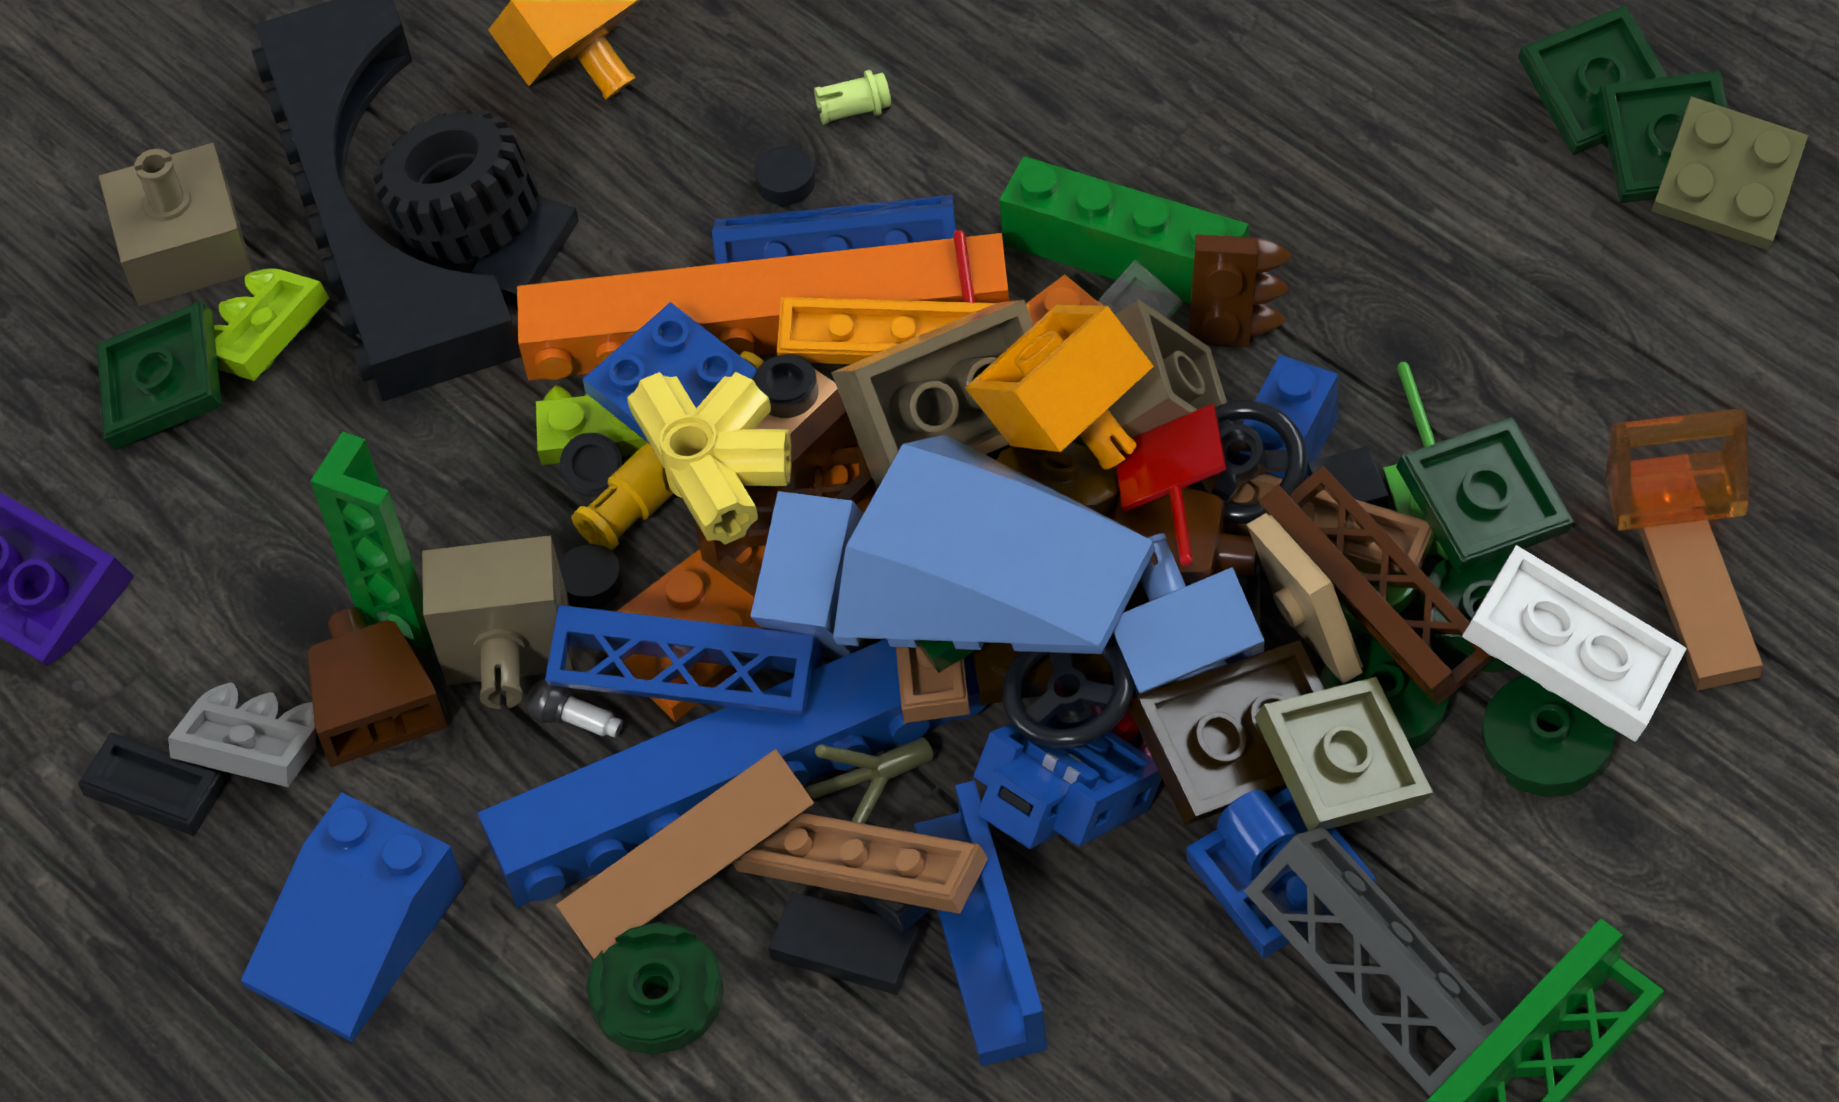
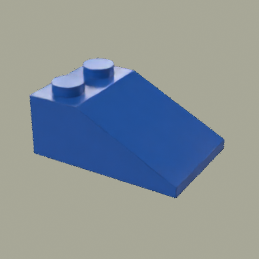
(352, 916)

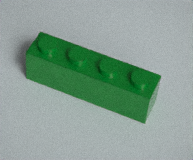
(1105, 225)

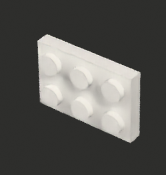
(1575, 643)

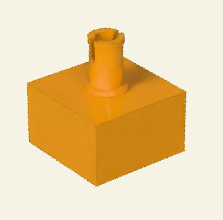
(549, 32)
(1062, 383)

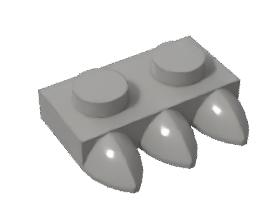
(247, 738)

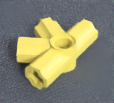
(713, 448)

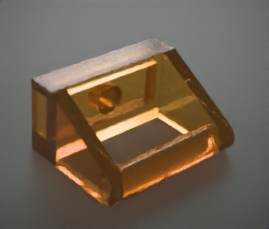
(1679, 485)

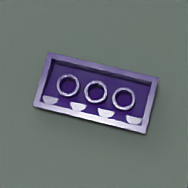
(51, 583)

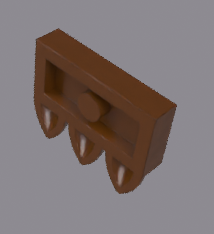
(1233, 287)

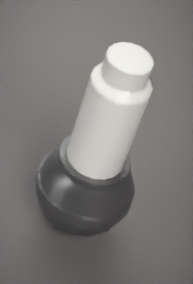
(557, 704)

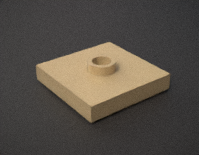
(1305, 597)

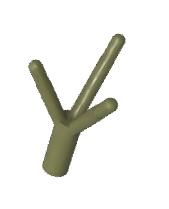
(874, 768)

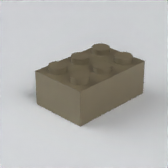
(921, 385)

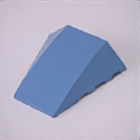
(983, 557)

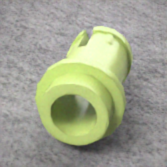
(853, 97)

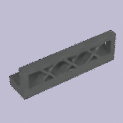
(1390, 939)

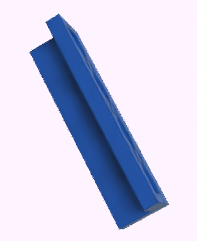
(833, 229)
(684, 645)
(988, 947)

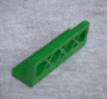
(369, 539)
(1552, 1009)

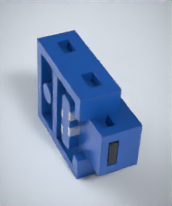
(1063, 791)

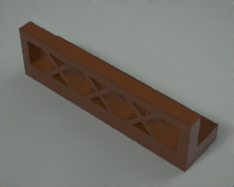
(816, 446)
(1359, 596)

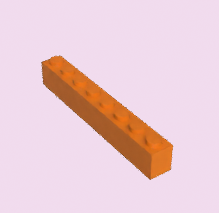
(580, 322)

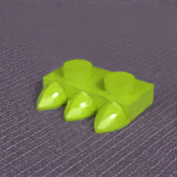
(265, 323)
(565, 417)

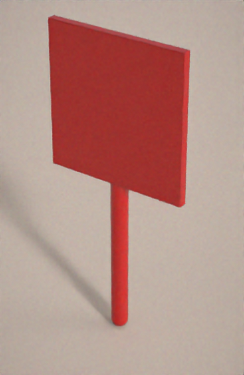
(1170, 460)

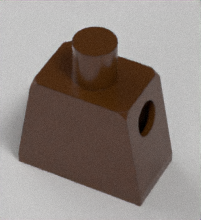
(1210, 546)
(368, 689)

